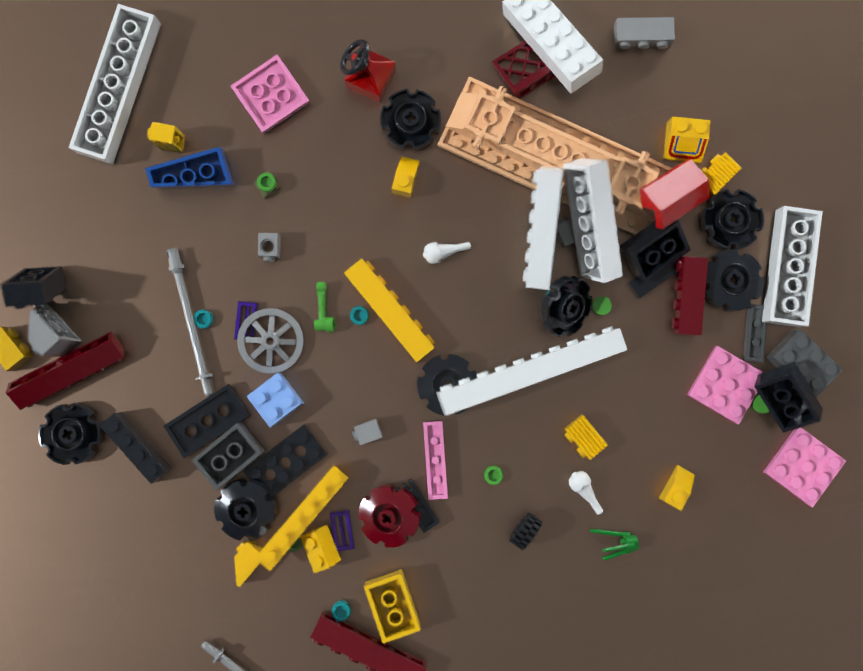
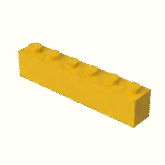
(389, 310)
(301, 518)

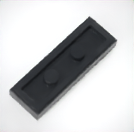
(641, 288)

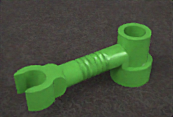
(323, 322)

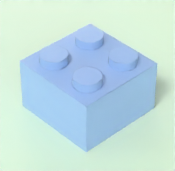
(275, 399)

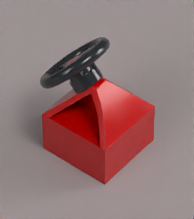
(368, 70)

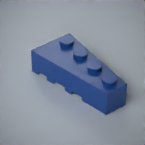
(192, 171)

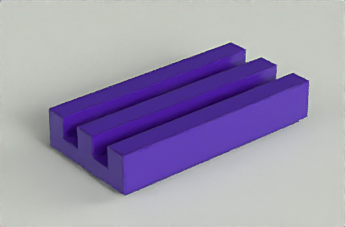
(247, 312)
(341, 524)

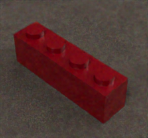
(690, 295)

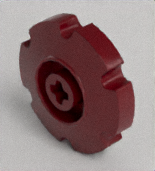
(391, 530)

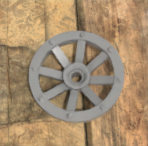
(249, 359)

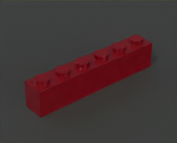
(65, 371)
(362, 647)

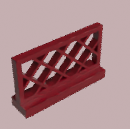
(532, 80)

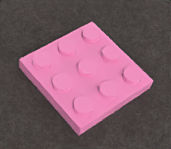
(270, 94)
(725, 385)
(804, 466)

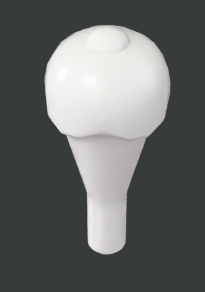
(436, 252)
(581, 483)

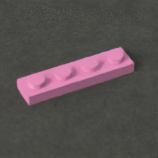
(435, 460)

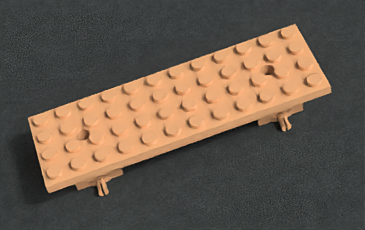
(520, 138)

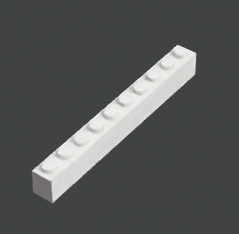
(531, 371)

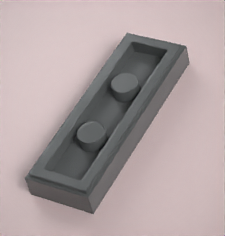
(755, 335)

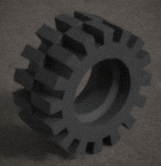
(525, 531)

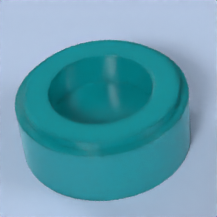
(359, 315)
(203, 319)
(341, 610)

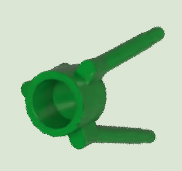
(627, 543)

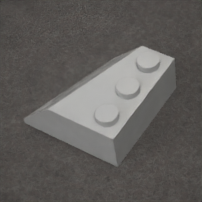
(50, 333)

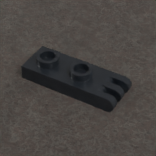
(428, 517)

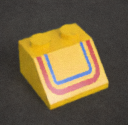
(686, 139)

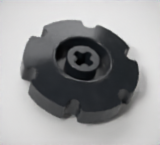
(424, 123)
(746, 219)
(735, 294)
(566, 306)
(436, 373)
(56, 433)
(255, 500)

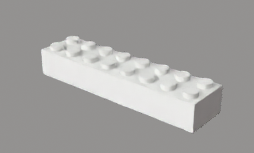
(115, 84)

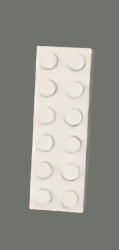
(554, 41)
(593, 219)
(544, 227)
(792, 266)

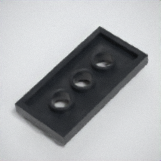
(194, 416)
(287, 448)

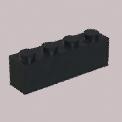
(135, 447)

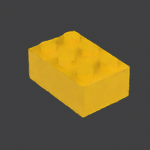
(392, 606)

